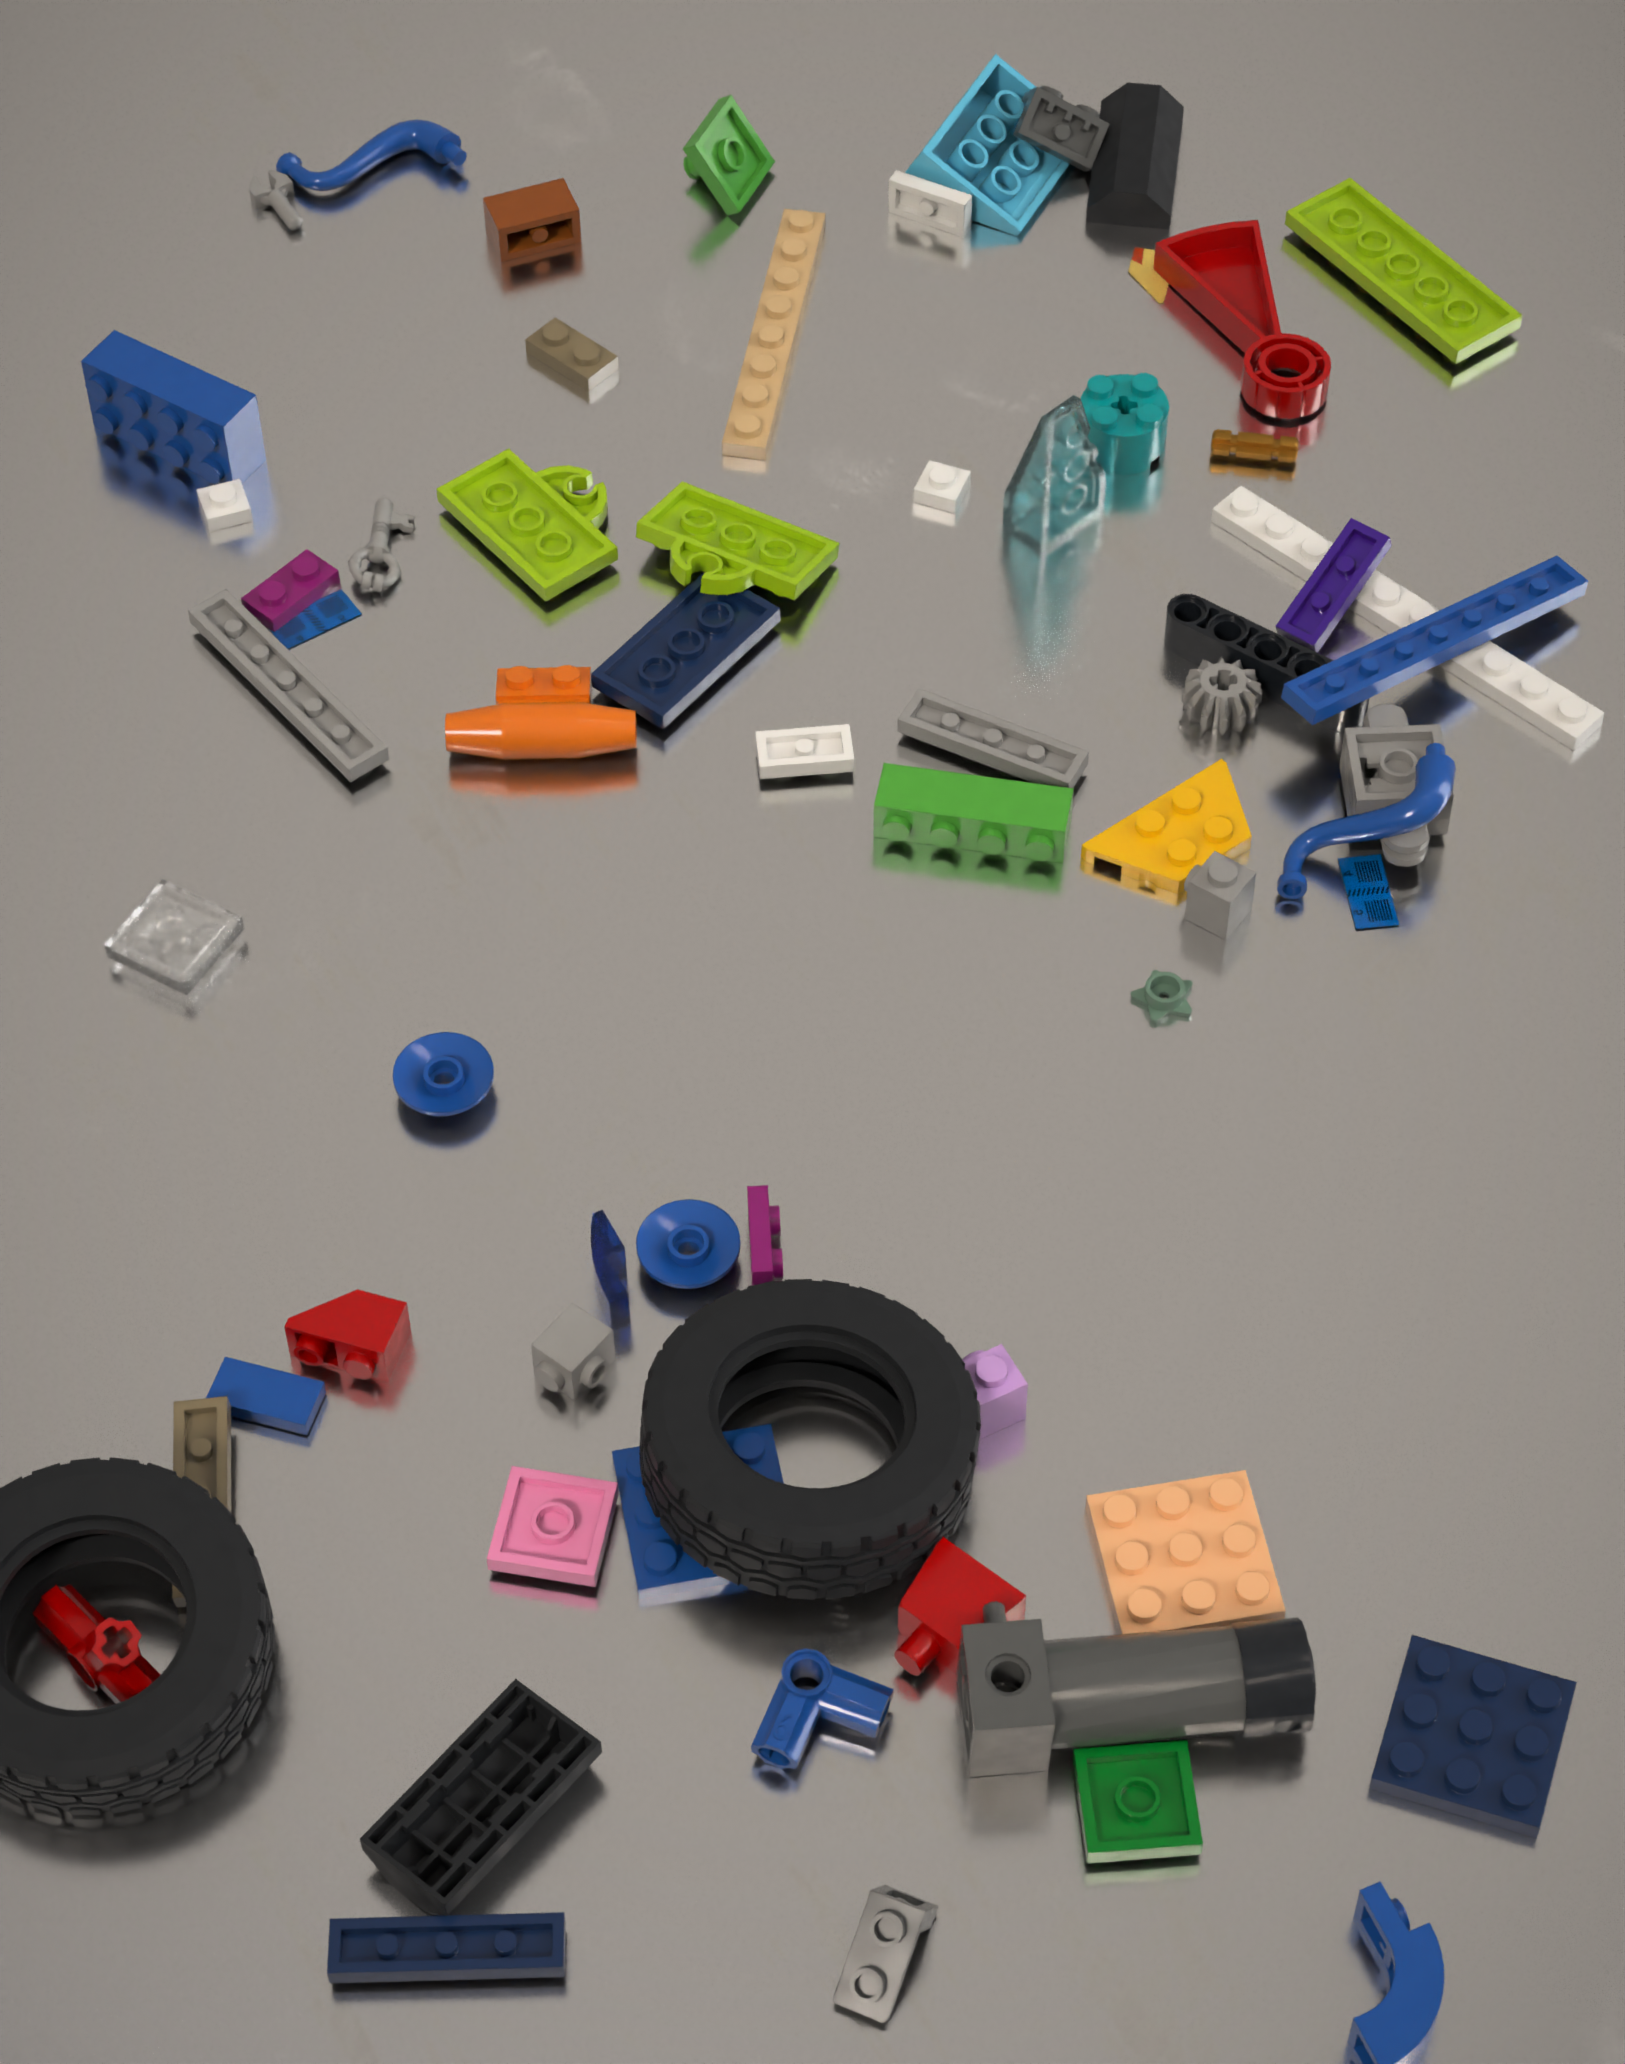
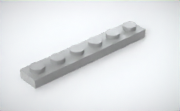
(288, 685)

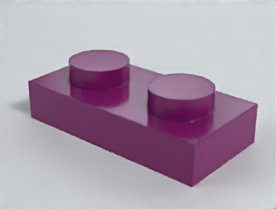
(291, 590)
(763, 1224)

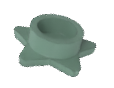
(1164, 984)

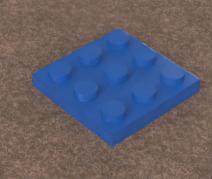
(656, 1559)

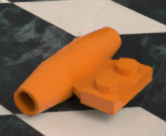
(541, 717)

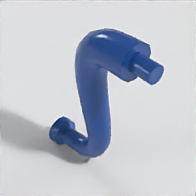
(404, 136)
(1430, 795)

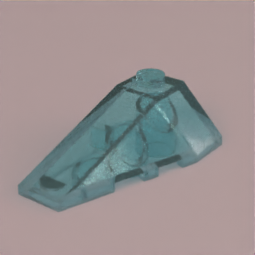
(1056, 479)

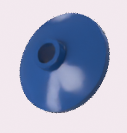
(442, 1059)
(683, 1228)

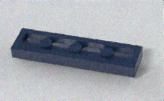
(446, 1947)

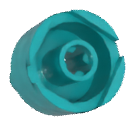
(1126, 421)

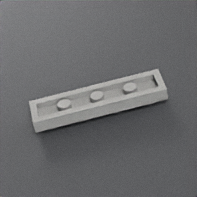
(992, 741)

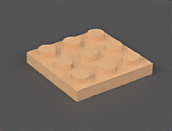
(1184, 1555)

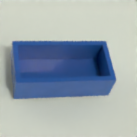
(173, 409)

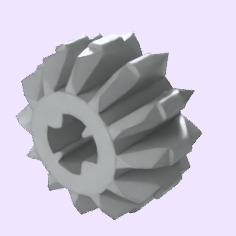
(1221, 696)

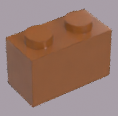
(532, 220)

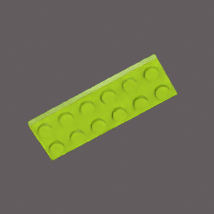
(1403, 270)

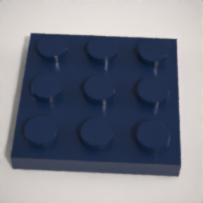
(1473, 1736)

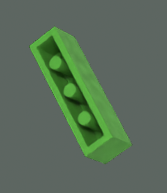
(973, 812)

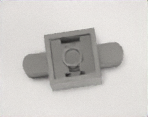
(1381, 770)

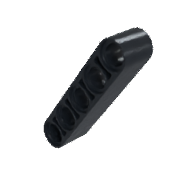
(1208, 631)

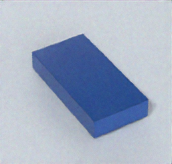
(268, 1395)

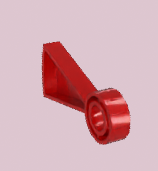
(1228, 281)

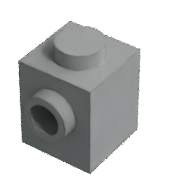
(1219, 894)
(573, 1352)

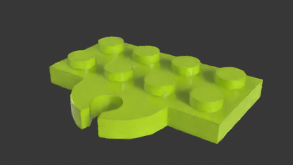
(534, 520)
(734, 544)

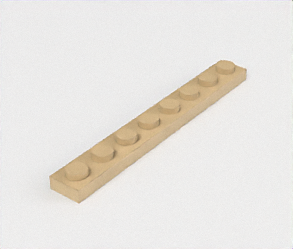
(774, 335)

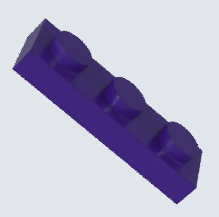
(1334, 585)

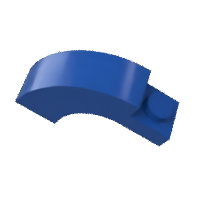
(1414, 1967)

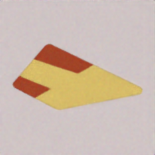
(1142, 270)

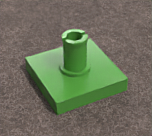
(727, 155)

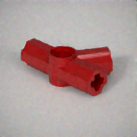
(97, 1648)

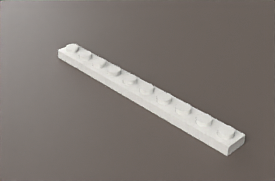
(1394, 607)

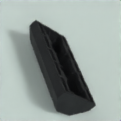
(1137, 158)
(478, 1799)

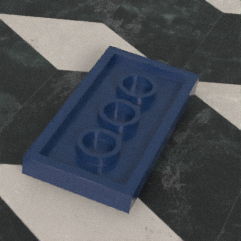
(684, 651)

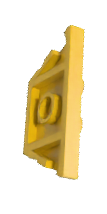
(1177, 831)

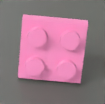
(553, 1526)

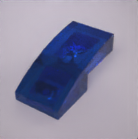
(608, 1270)

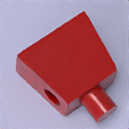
(941, 1600)

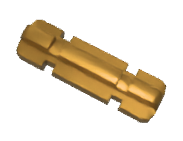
(1254, 445)

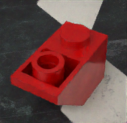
(352, 1333)

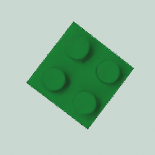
(1137, 1802)

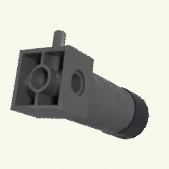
(1048, 1695)

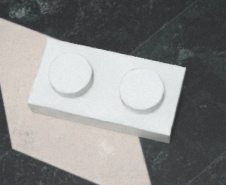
(929, 203)
(804, 751)

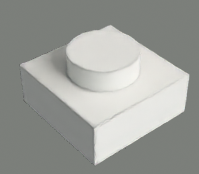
(942, 486)
(224, 505)

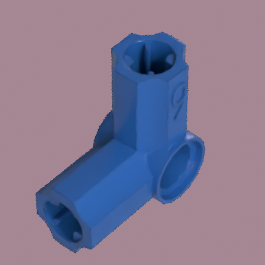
(794, 1711)

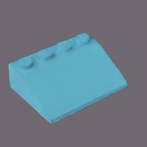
(983, 158)

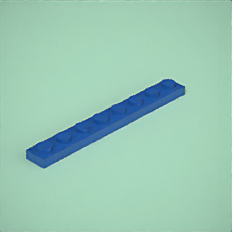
(1433, 640)

